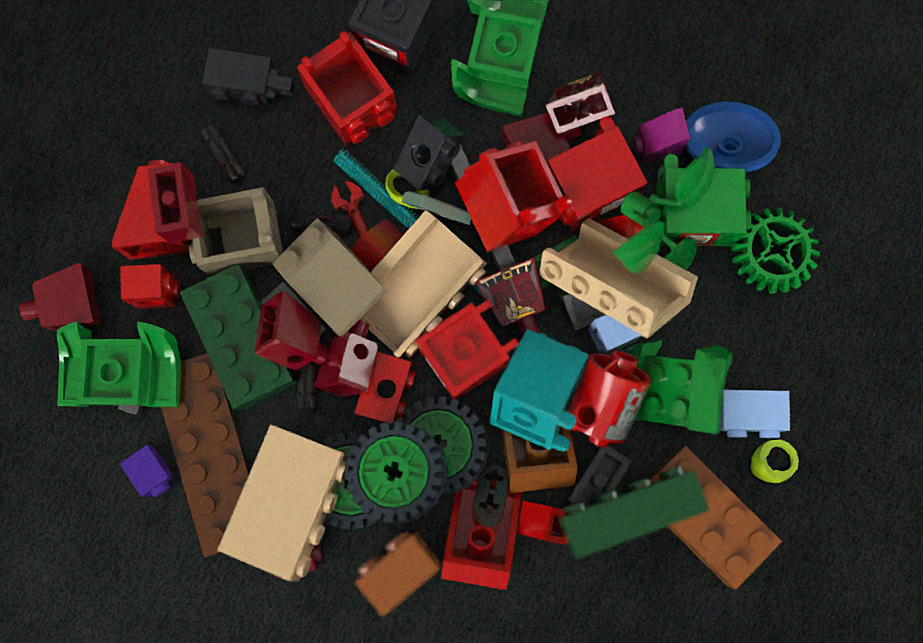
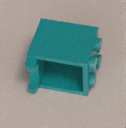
(538, 390)

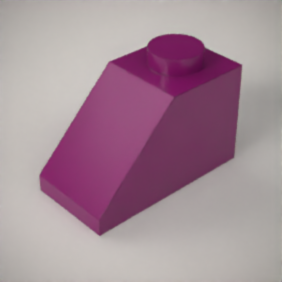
(662, 136)

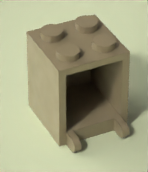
(247, 231)

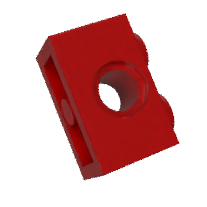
(149, 286)
(385, 369)

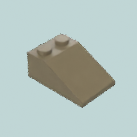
(329, 277)

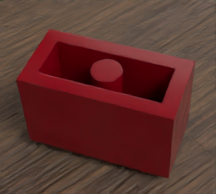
(174, 202)

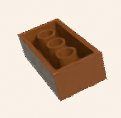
(727, 536)
(394, 576)

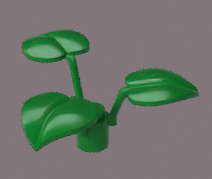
(644, 245)

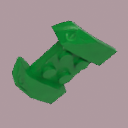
(500, 54)
(118, 369)
(683, 389)

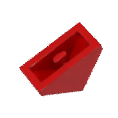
(376, 243)

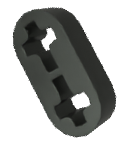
(484, 494)

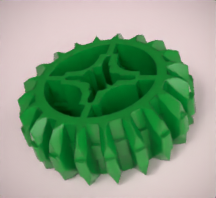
(781, 261)

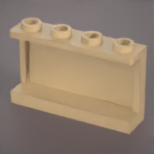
(601, 280)
(421, 281)
(284, 504)

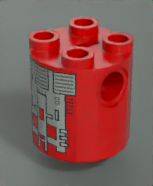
(608, 397)

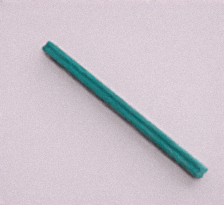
(382, 195)

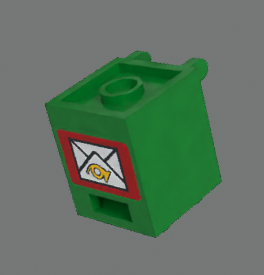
(714, 220)

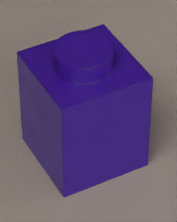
(148, 472)

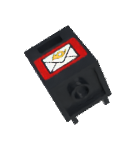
(394, 30)

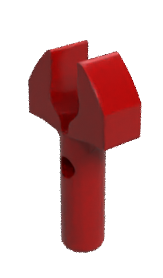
(352, 207)

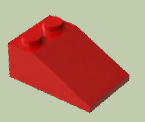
(480, 552)

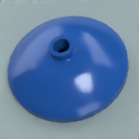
(735, 135)

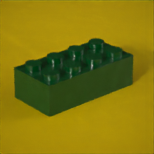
(227, 320)
(632, 513)

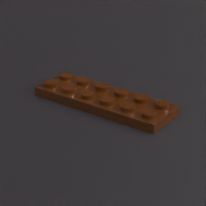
(207, 450)

